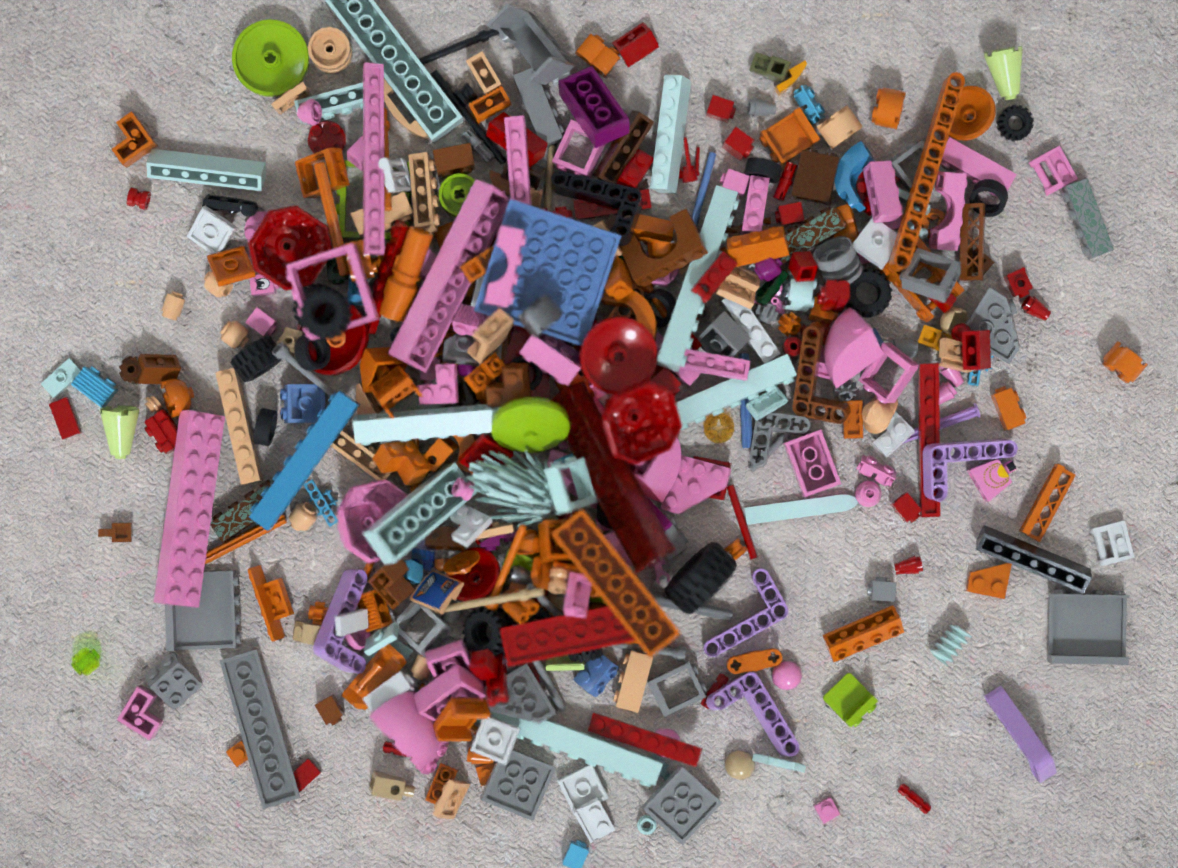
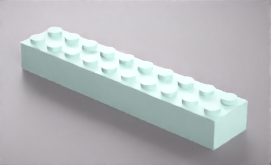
(401, 66)

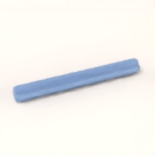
(746, 417)

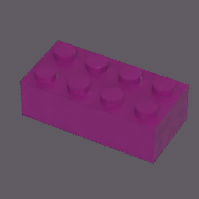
(593, 107)

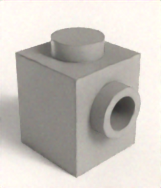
(881, 590)

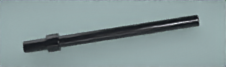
(482, 36)
(446, 88)

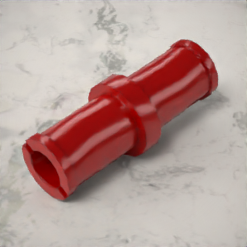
(785, 181)

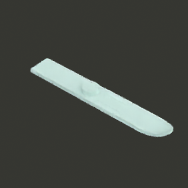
(799, 508)

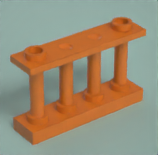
(937, 275)

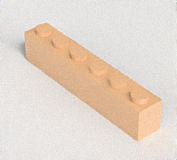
(239, 426)

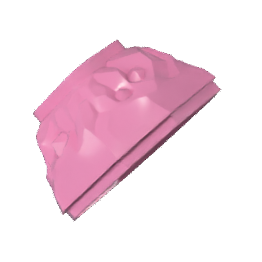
(361, 505)

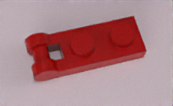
(714, 276)
(498, 684)

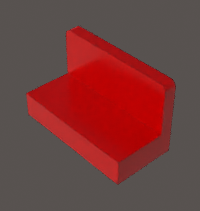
(636, 44)

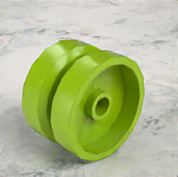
(451, 188)

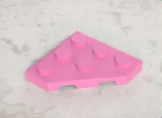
(694, 484)

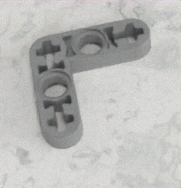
(768, 429)

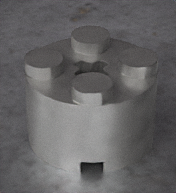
(540, 315)

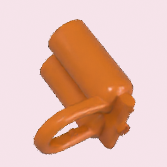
(520, 609)

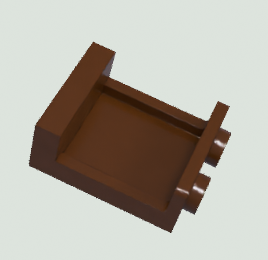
(815, 176)

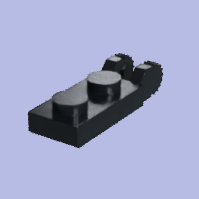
(232, 205)

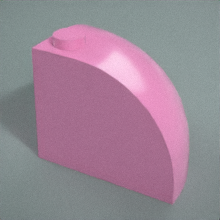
(849, 347)
(658, 473)
(409, 730)

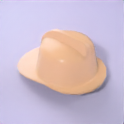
(878, 415)

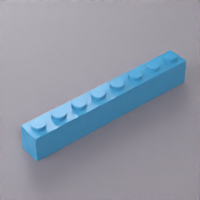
(304, 460)

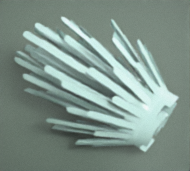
(515, 488)

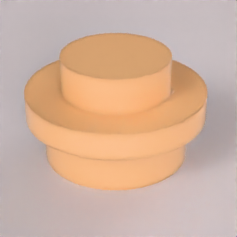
(153, 404)

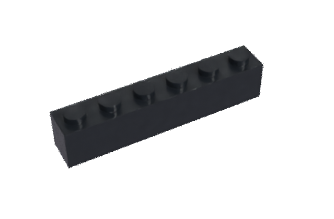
(1033, 559)

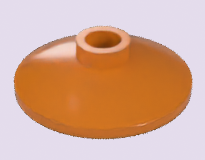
(462, 562)

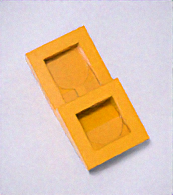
(793, 73)
(931, 337)

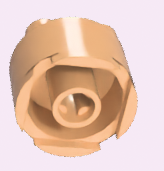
(839, 127)

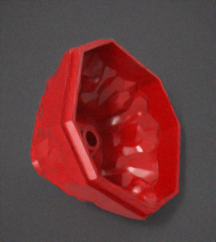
(305, 238)
(641, 421)

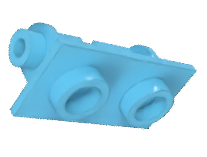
(806, 97)

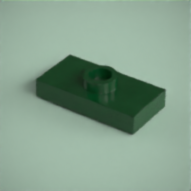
(770, 288)

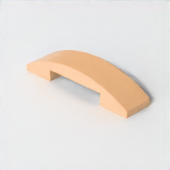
(414, 128)

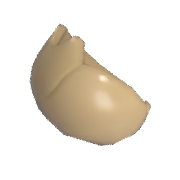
(951, 318)
(739, 765)

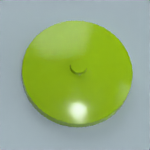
(270, 58)
(530, 425)

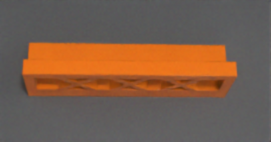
(1043, 500)

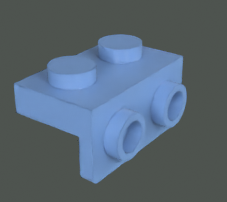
(596, 675)

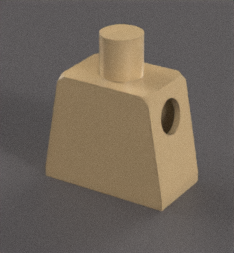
(382, 783)

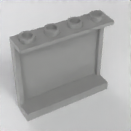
(211, 624)
(1087, 628)

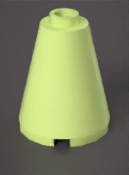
(1006, 70)
(119, 428)

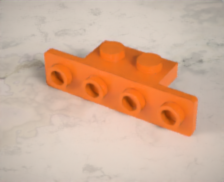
(272, 601)

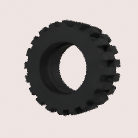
(700, 578)

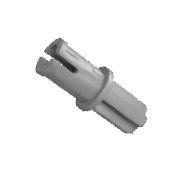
(478, 145)

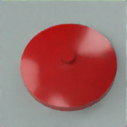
(350, 353)
(617, 354)

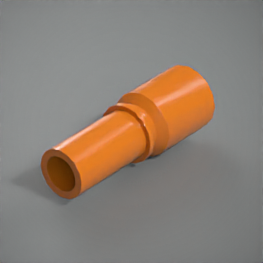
(401, 288)

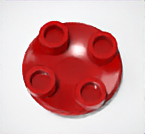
(326, 135)

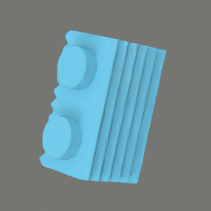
(94, 386)

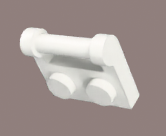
(396, 181)
(1118, 541)

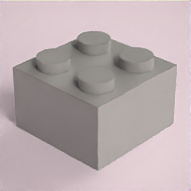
(723, 337)

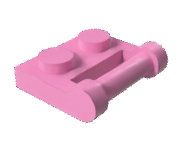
(1059, 168)

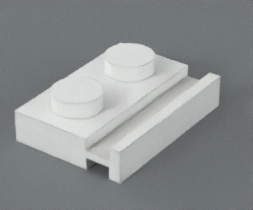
(594, 819)

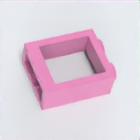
(564, 166)
(902, 360)

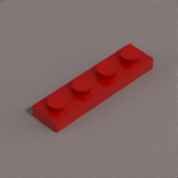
(587, 210)

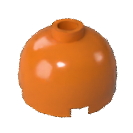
(177, 396)

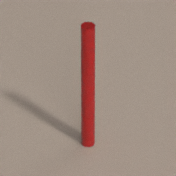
(741, 521)

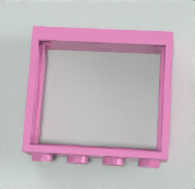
(359, 273)

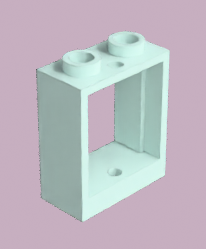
(581, 481)

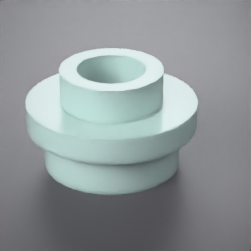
(646, 831)

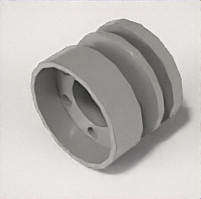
(838, 260)

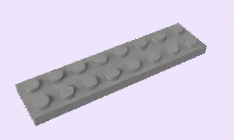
(259, 729)

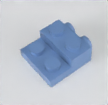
(301, 403)

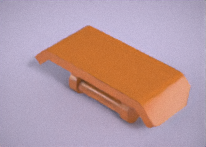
(541, 574)
(380, 668)

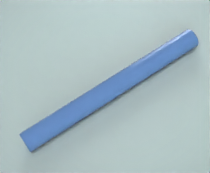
(703, 187)

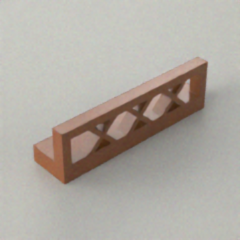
(967, 242)

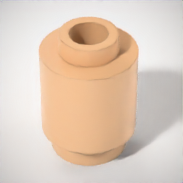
(173, 305)
(420, 668)

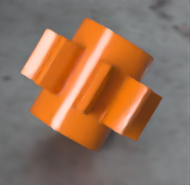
(789, 324)
(317, 612)

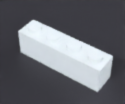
(760, 341)

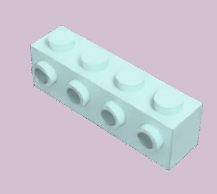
(337, 101)

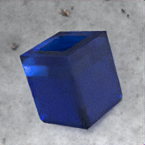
(423, 557)

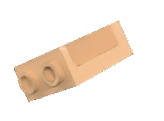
(490, 335)

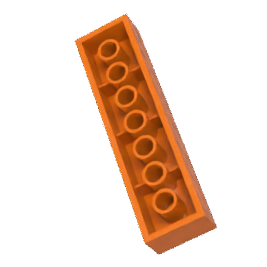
(616, 583)

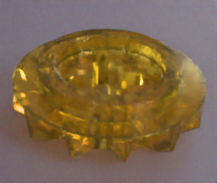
(726, 433)

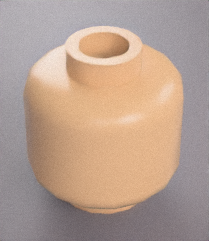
(211, 286)
(234, 334)
(303, 516)

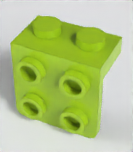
(850, 700)

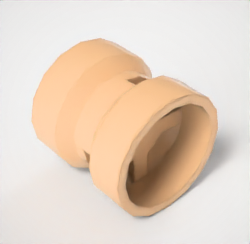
(558, 581)

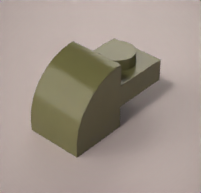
(770, 67)

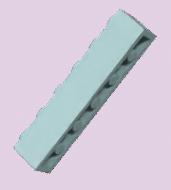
(670, 134)
(206, 169)

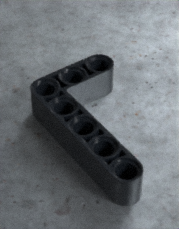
(604, 198)

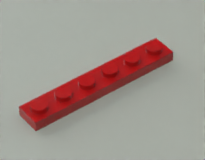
(392, 250)
(645, 739)

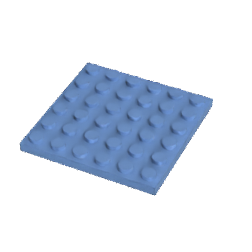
(557, 259)

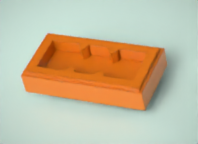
(854, 423)

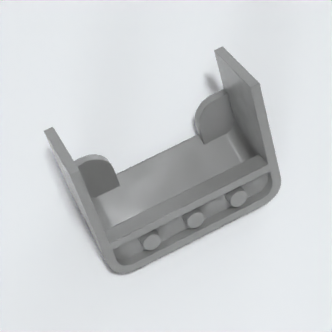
(533, 42)

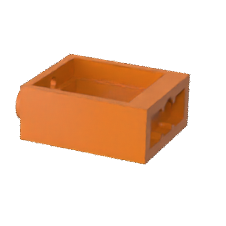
(336, 171)

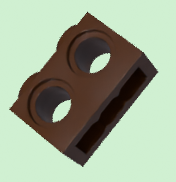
(442, 539)

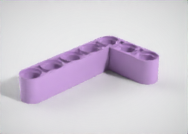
(961, 454)
(345, 600)
(751, 620)
(759, 710)
(1039, 759)

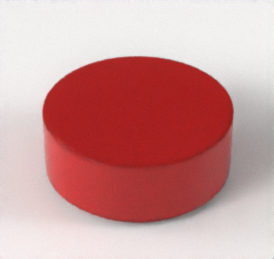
(956, 332)

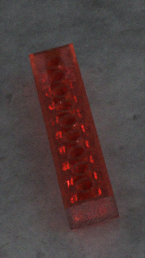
(613, 481)

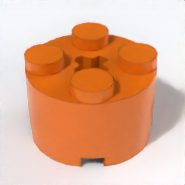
(889, 108)
(1124, 362)

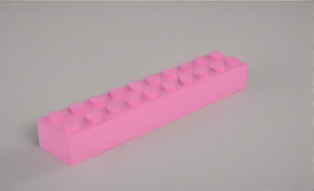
(445, 282)
(189, 509)

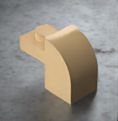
(305, 632)

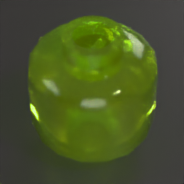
(85, 661)

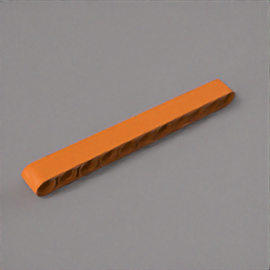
(921, 178)

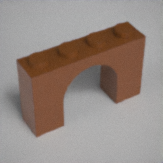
(687, 249)

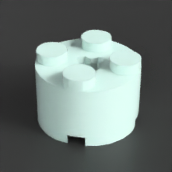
(798, 294)

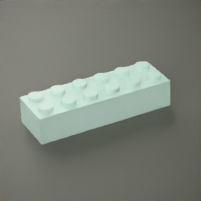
(416, 515)

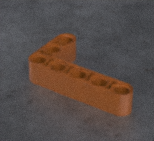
(810, 379)

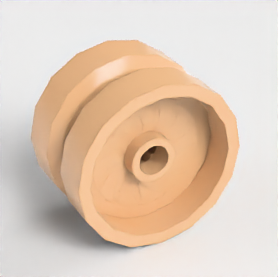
(323, 41)

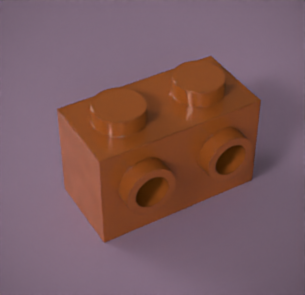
(454, 160)

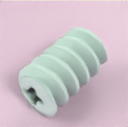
(950, 644)

